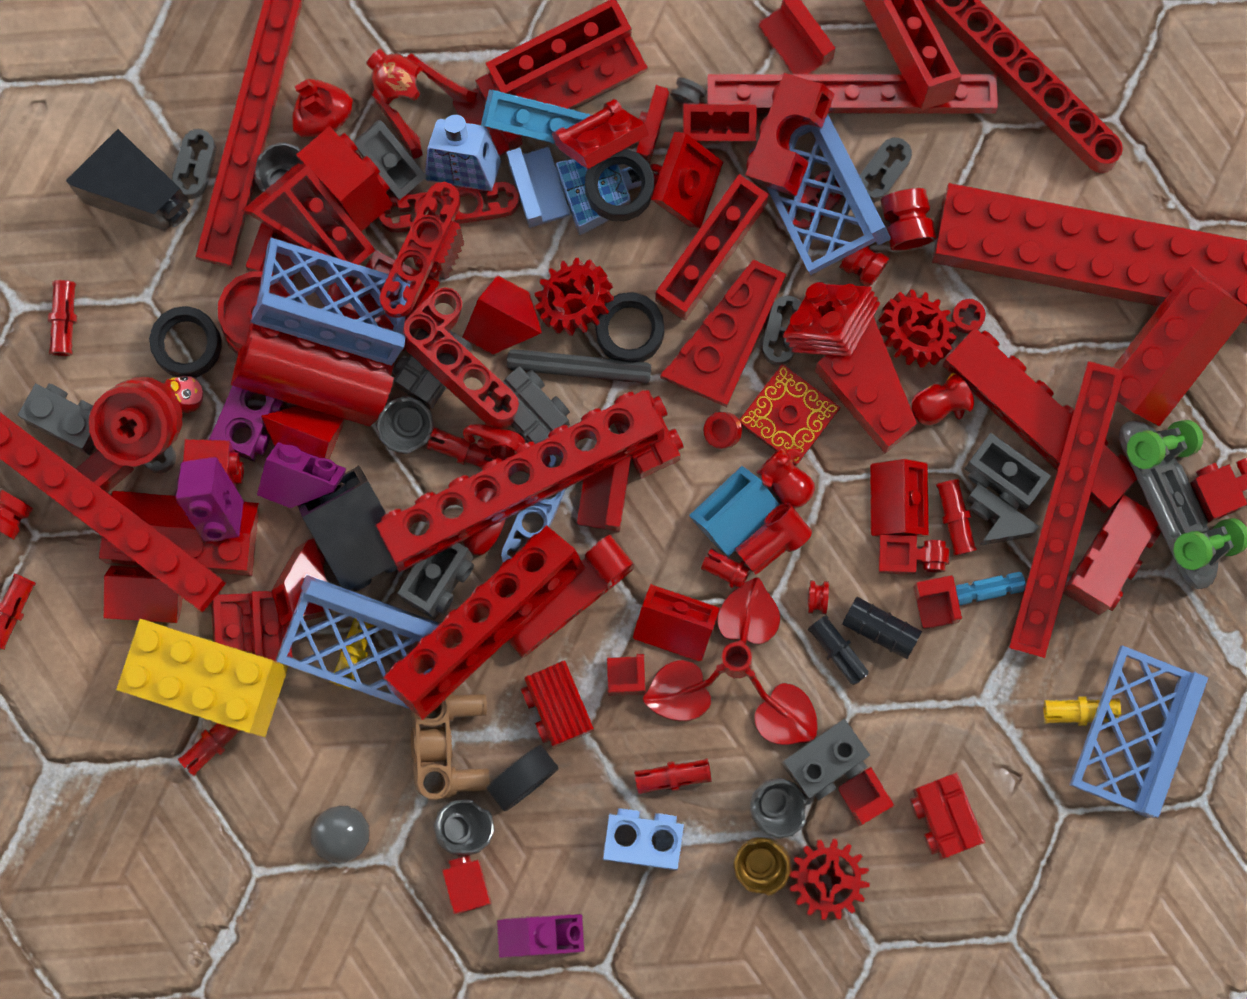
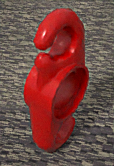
(499, 442)

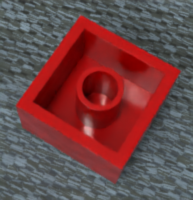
(347, 176)

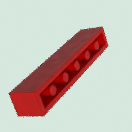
(1031, 410)

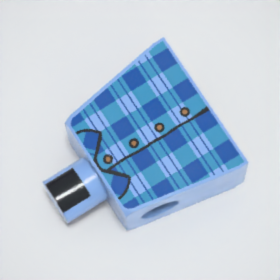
(462, 154)
(612, 186)

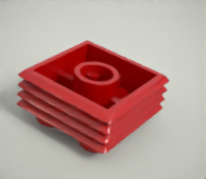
(831, 319)

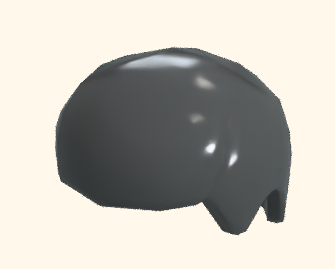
(274, 163)
(405, 424)
(778, 808)
(463, 828)
(340, 834)

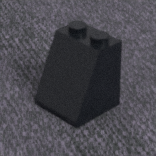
(129, 185)
(347, 530)

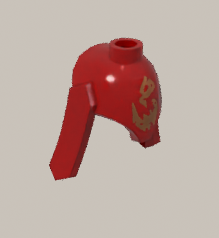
(395, 78)

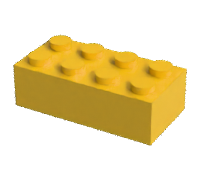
(202, 678)

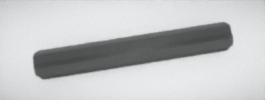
(579, 366)

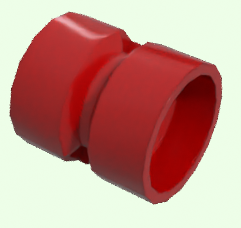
(908, 219)

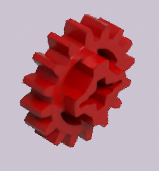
(574, 296)
(917, 328)
(846, 882)

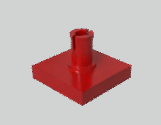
(686, 179)

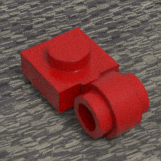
(900, 555)

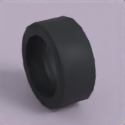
(628, 211)
(647, 306)
(173, 317)
(522, 778)

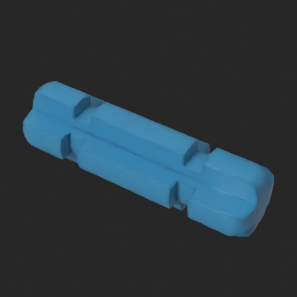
(990, 588)

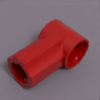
(782, 532)

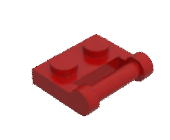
(600, 135)

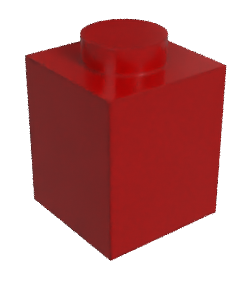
(466, 885)

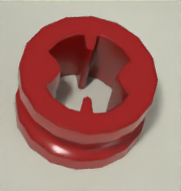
(962, 307)
(818, 597)

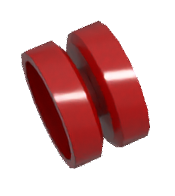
(237, 306)
(135, 421)

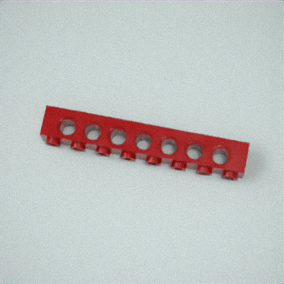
(510, 498)

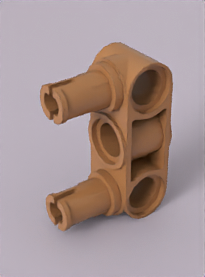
(433, 748)

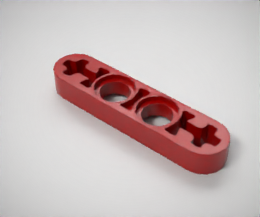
(479, 214)
(416, 248)

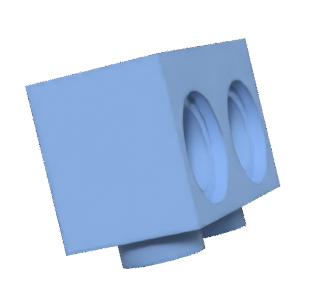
(642, 850)

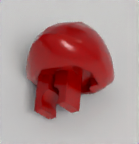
(319, 107)

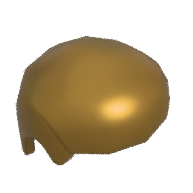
(762, 865)

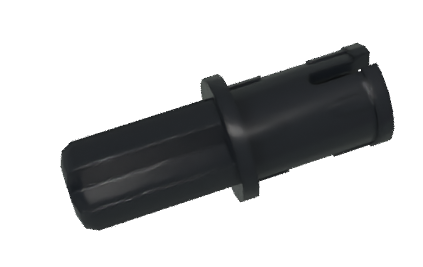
(839, 650)

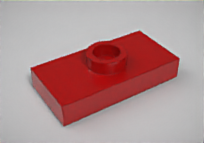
(653, 122)

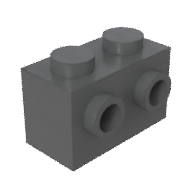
(58, 417)
(1006, 473)
(435, 578)
(826, 760)

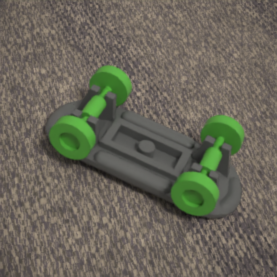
(1174, 500)

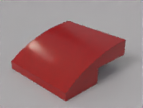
(248, 623)

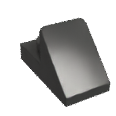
(391, 158)
(1009, 522)

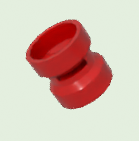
(865, 265)
(11, 513)

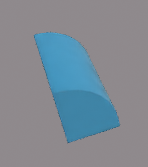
(734, 510)

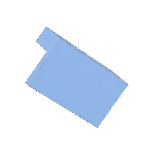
(538, 186)

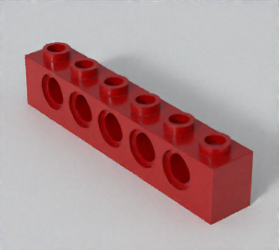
(481, 640)

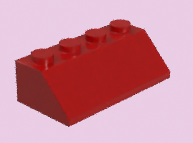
(1177, 345)
(166, 516)

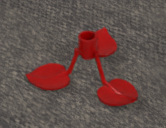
(745, 616)

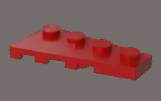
(722, 345)

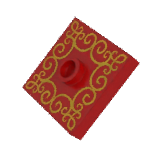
(789, 413)

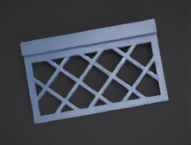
(850, 186)
(328, 325)
(363, 609)
(1168, 745)

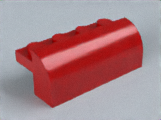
(571, 60)
(312, 375)

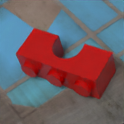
(794, 105)

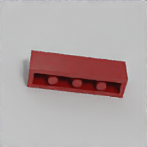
(916, 50)
(711, 247)

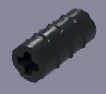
(882, 627)

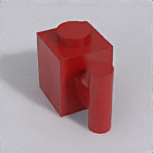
(1220, 490)

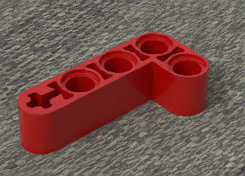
(466, 364)
(604, 568)

